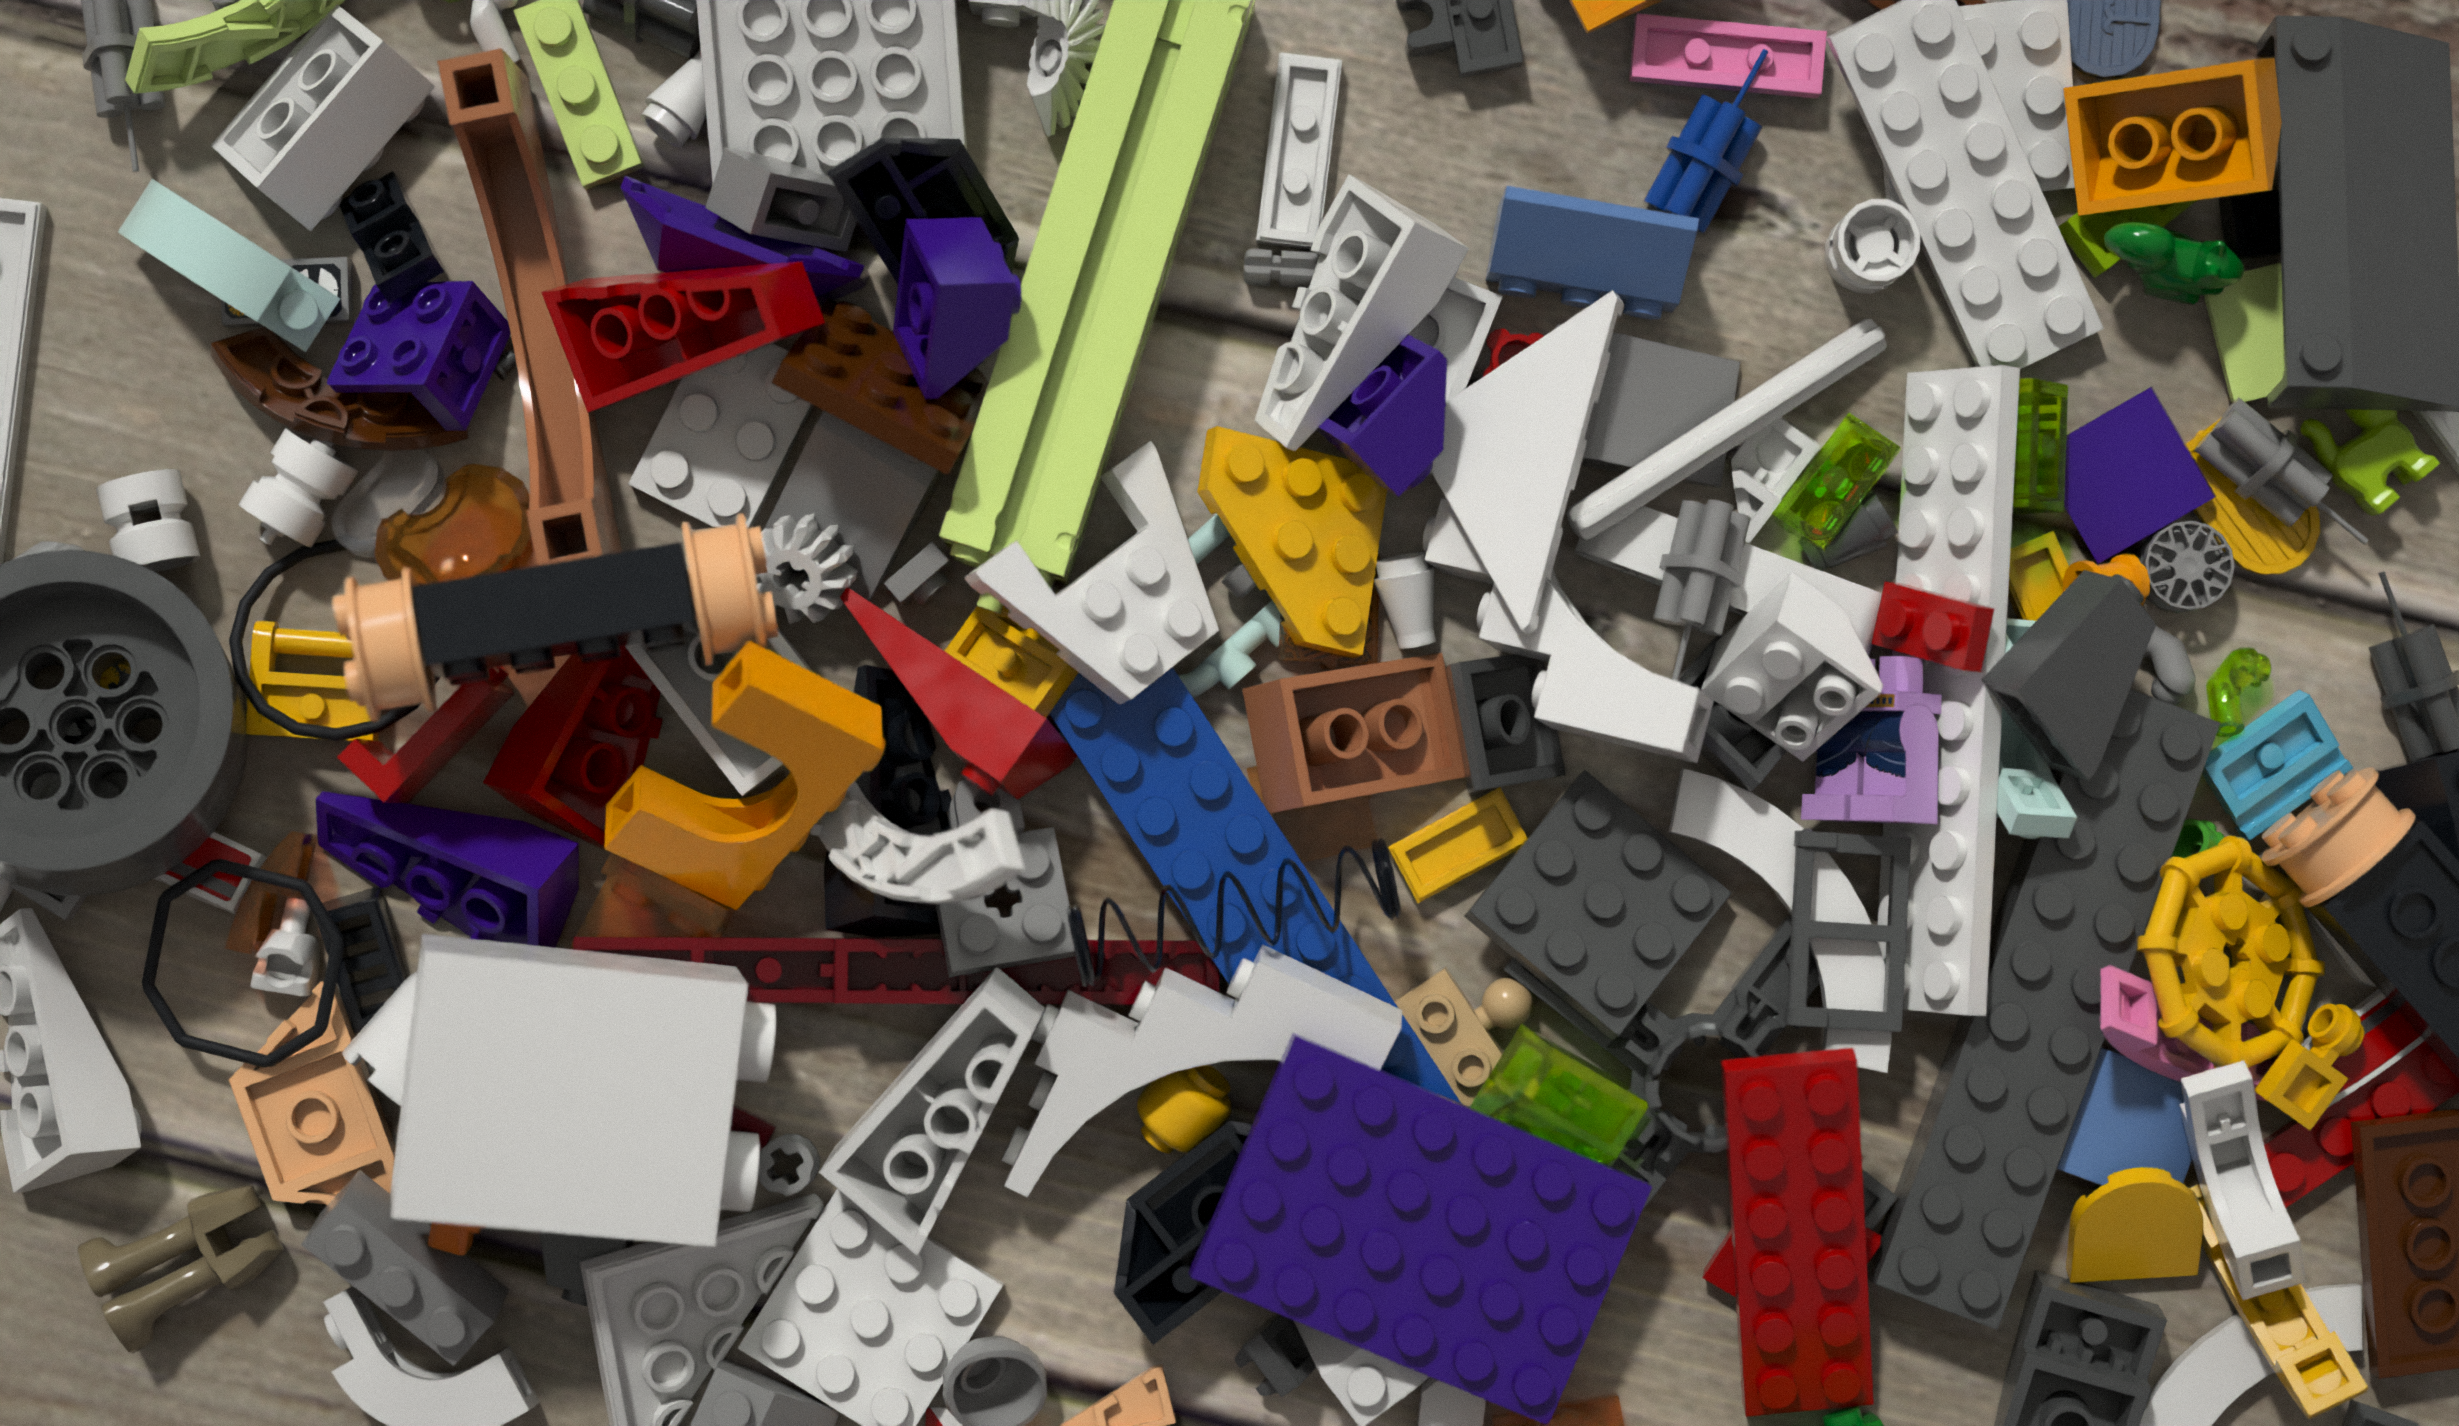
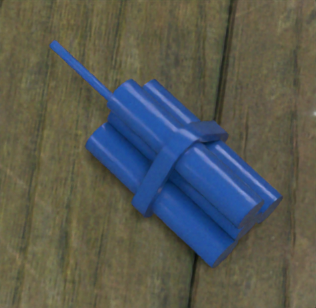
(1706, 157)

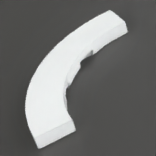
(1764, 842)
(918, 867)
(2230, 1362)

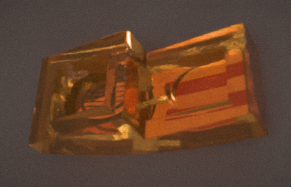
(257, 908)

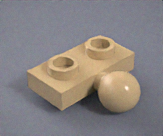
(1458, 1033)

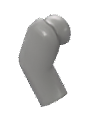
(2171, 666)

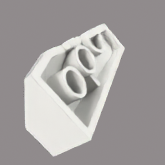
(66, 1089)

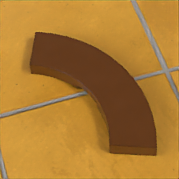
(300, 398)

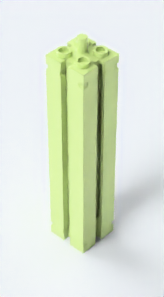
(1094, 282)

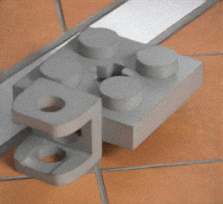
(1038, 927)

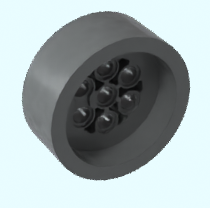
(87, 617)

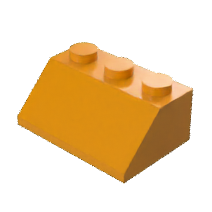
(2174, 136)

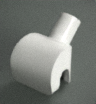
(288, 956)

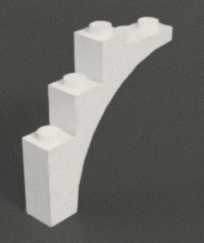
(1587, 682)
(1181, 1028)

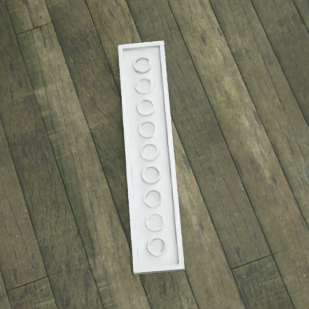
(1957, 545)

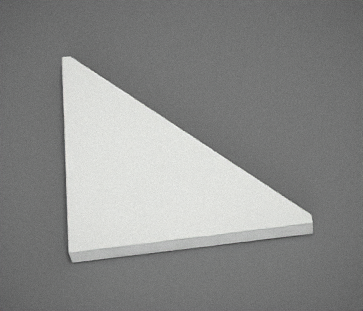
(1518, 452)
(677, 1309)

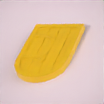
(2255, 535)

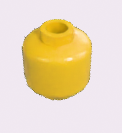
(1184, 1108)

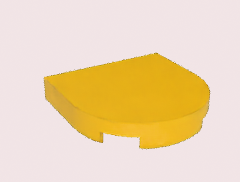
(2135, 1229)

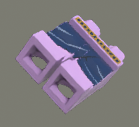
(1884, 757)

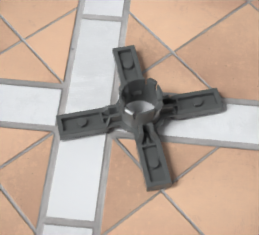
(1745, 1024)

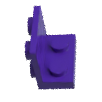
(429, 343)

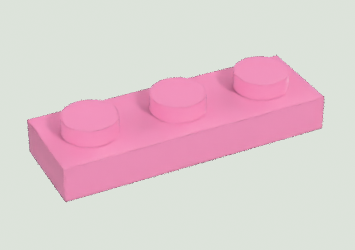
(1724, 53)

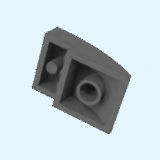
(2080, 1357)

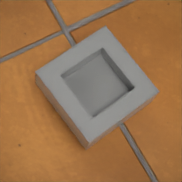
(920, 577)

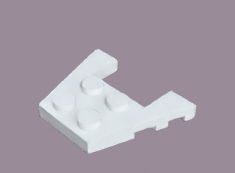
(1130, 610)

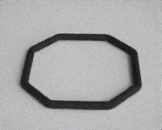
(155, 947)

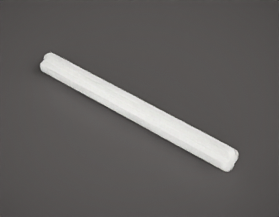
(1726, 429)

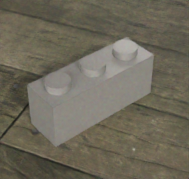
(427, 1290)

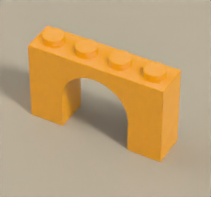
(735, 844)

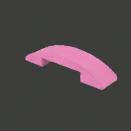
(2131, 1027)

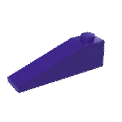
(472, 869)

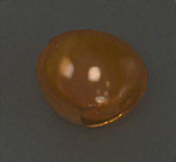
(470, 533)

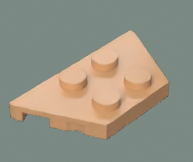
(314, 1112)

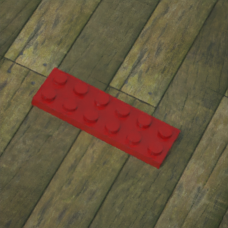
(1798, 1231)

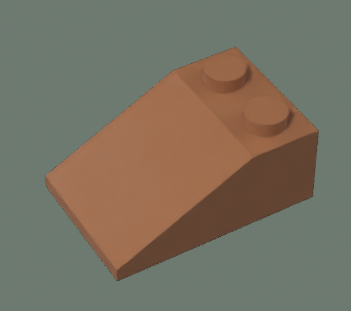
(1353, 732)

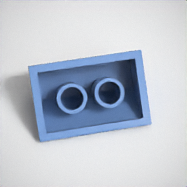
(1590, 250)

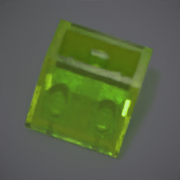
(1560, 1097)

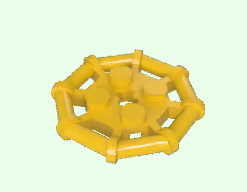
(2192, 934)

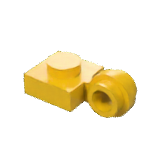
(2303, 1079)

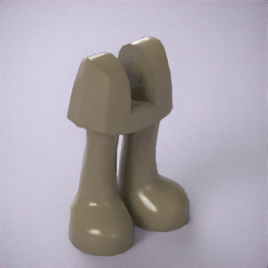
(112, 1266)

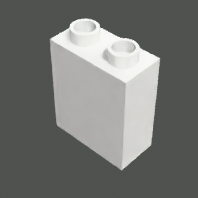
(577, 1092)

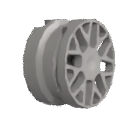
(2186, 566)

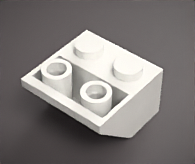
(1793, 668)

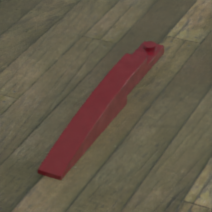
(906, 968)

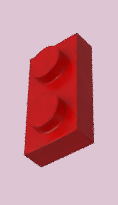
(1933, 626)

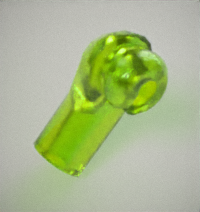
(2223, 688)

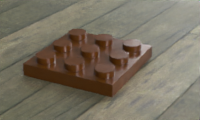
(864, 379)

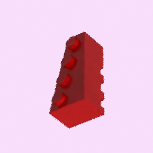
(664, 326)

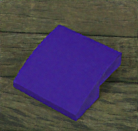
(2130, 475)

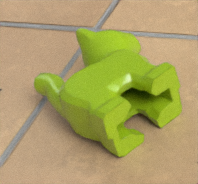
(2365, 461)

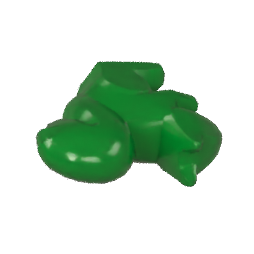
(2173, 262)

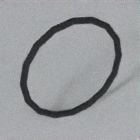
(250, 689)

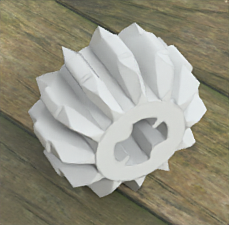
(805, 568)

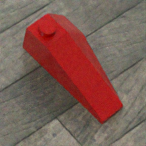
(981, 723)
(579, 744)

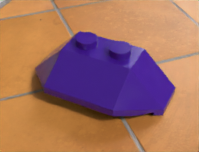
(690, 237)

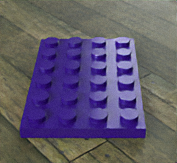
(1420, 1229)

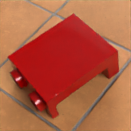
(405, 773)

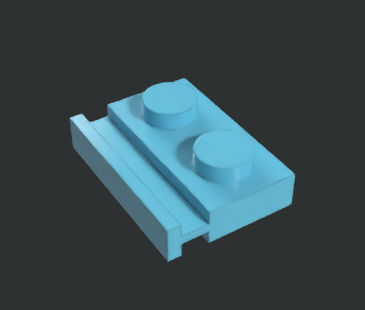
(2273, 764)

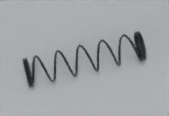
(1386, 897)

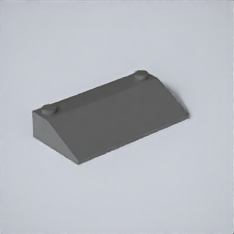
(2365, 217)

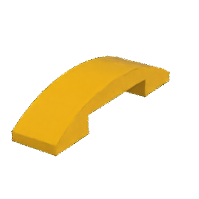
(2291, 1337)

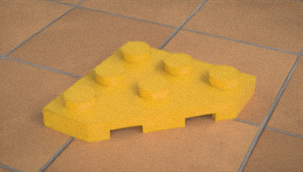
(1302, 531)

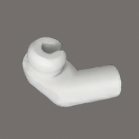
(489, 27)

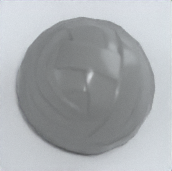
(994, 1383)

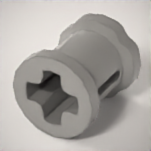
(786, 1183)

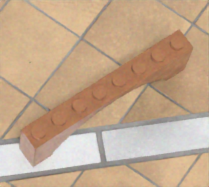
(503, 151)

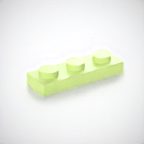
(579, 90)

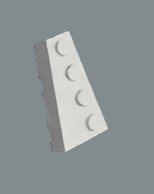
(924, 1126)

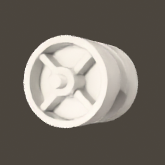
(292, 498)

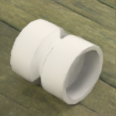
(1872, 246)
(157, 543)

